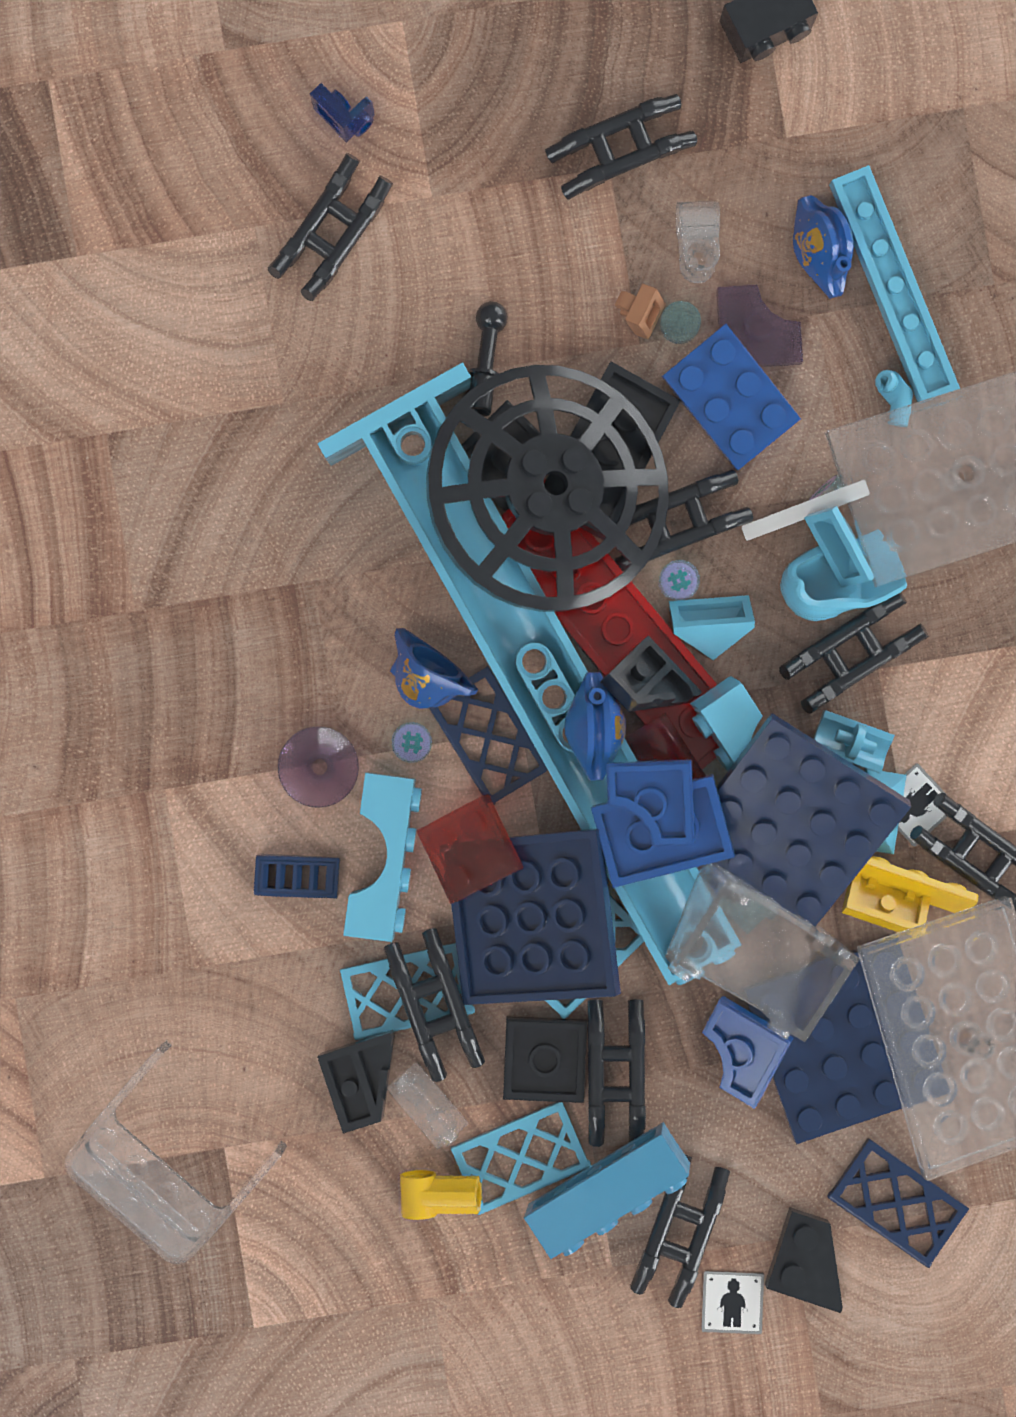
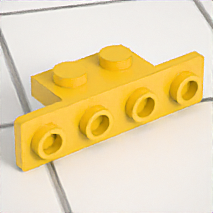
(900, 897)

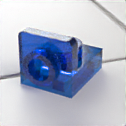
(335, 111)

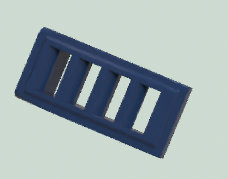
(279, 890)

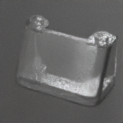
(758, 952)

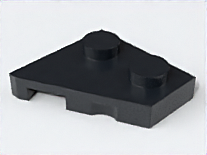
(649, 680)
(359, 1079)
(806, 1262)

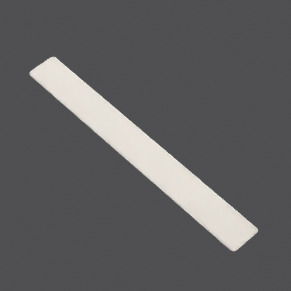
(798, 512)

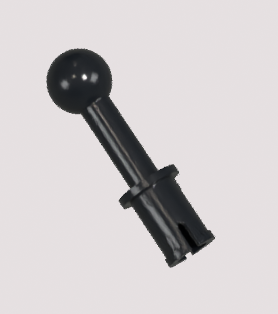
(491, 319)

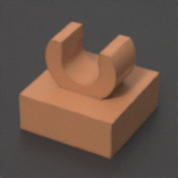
(641, 310)

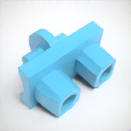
(854, 740)

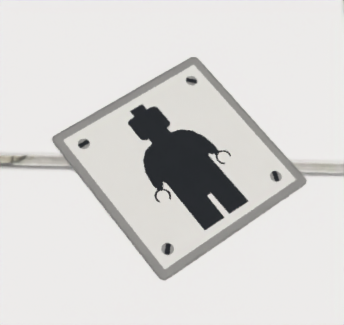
(921, 792)
(732, 1302)

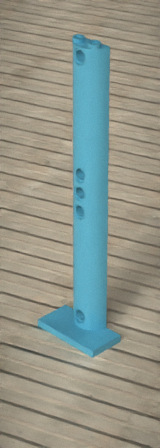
(505, 630)

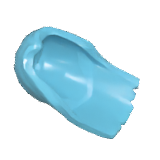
(816, 594)

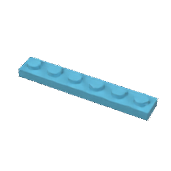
(894, 285)

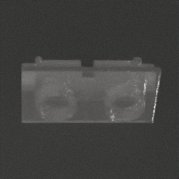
(427, 1106)

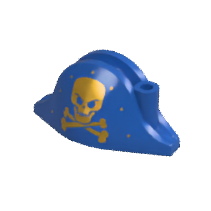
(823, 244)
(425, 675)
(594, 726)

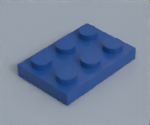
(731, 397)
(629, 846)

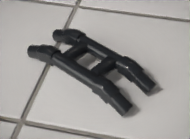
(612, 167)
(329, 203)
(701, 527)
(844, 676)
(956, 857)
(410, 996)
(600, 1053)
(690, 1257)

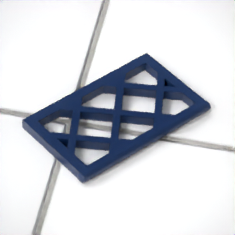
(522, 739)
(900, 1236)

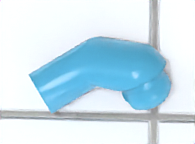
(894, 389)

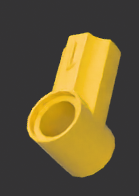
(428, 1195)

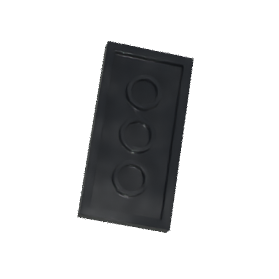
(655, 407)

